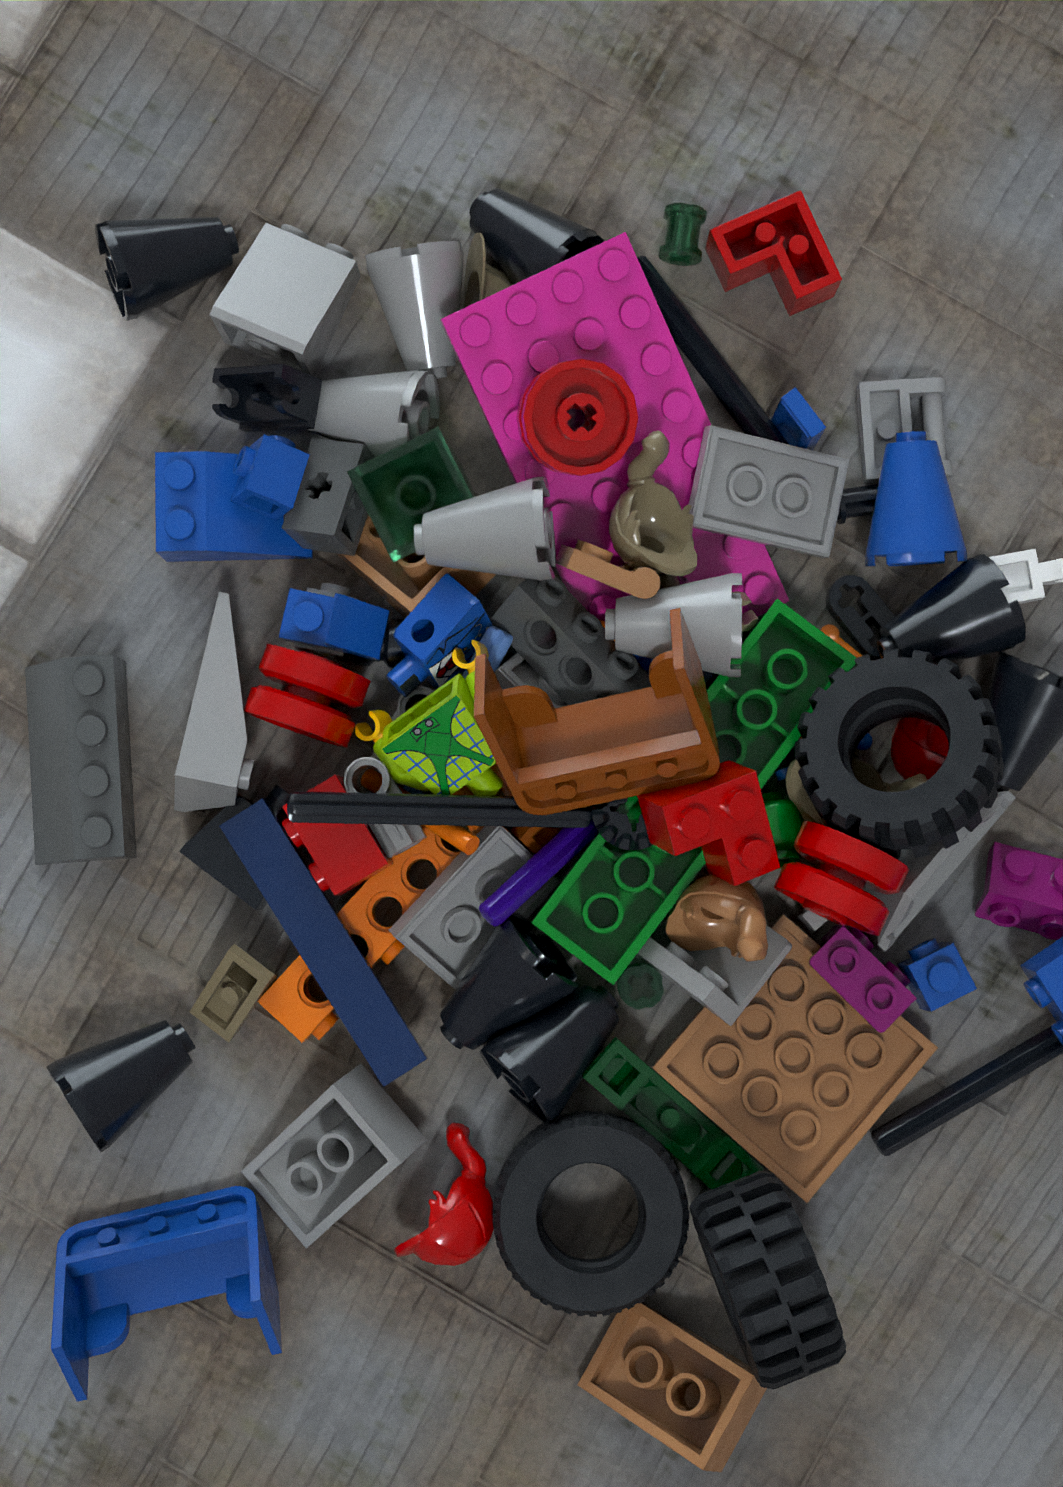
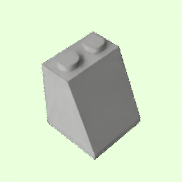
(286, 298)

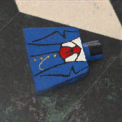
(430, 633)

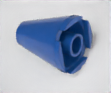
(913, 507)

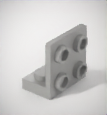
(715, 976)

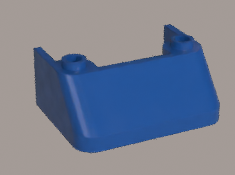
(157, 1261)

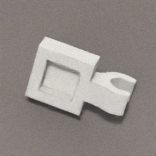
(1027, 575)

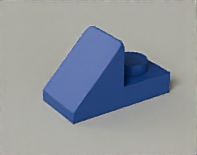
(334, 623)

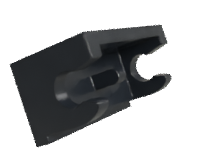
(268, 397)

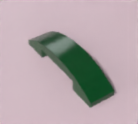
(669, 1116)

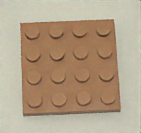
(795, 1070)

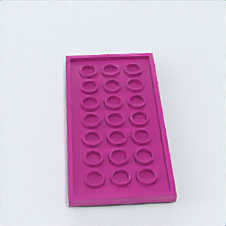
(603, 313)

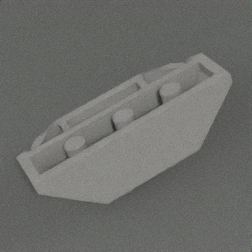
(929, 874)

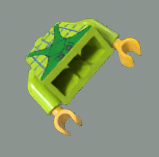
(438, 739)

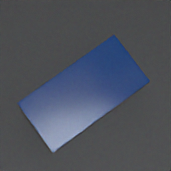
(797, 421)

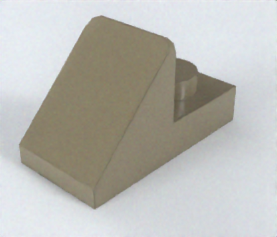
(232, 993)

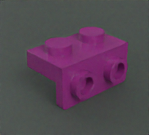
(1023, 891)
(860, 978)

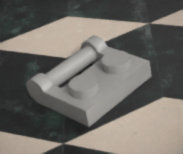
(887, 411)

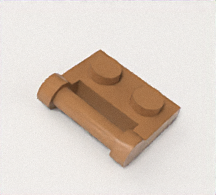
(596, 564)

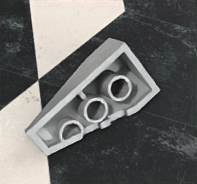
(215, 738)

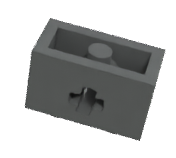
(327, 506)

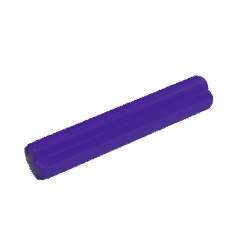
(535, 873)

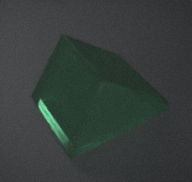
(408, 483)

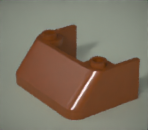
(602, 745)

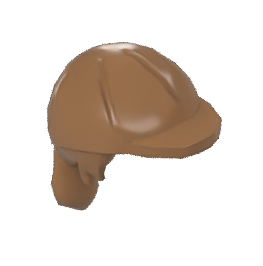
(719, 915)

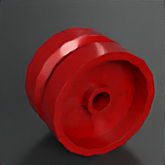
(607, 412)
(309, 688)
(839, 882)

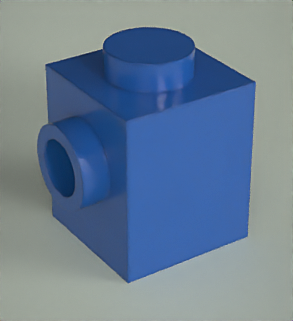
(269, 475)
(936, 974)

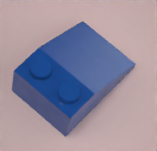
(200, 520)

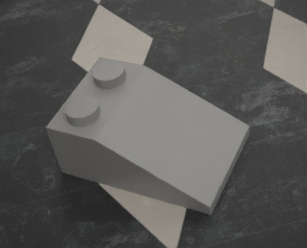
(333, 1155)

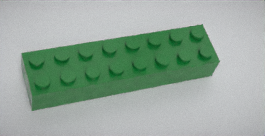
(622, 895)

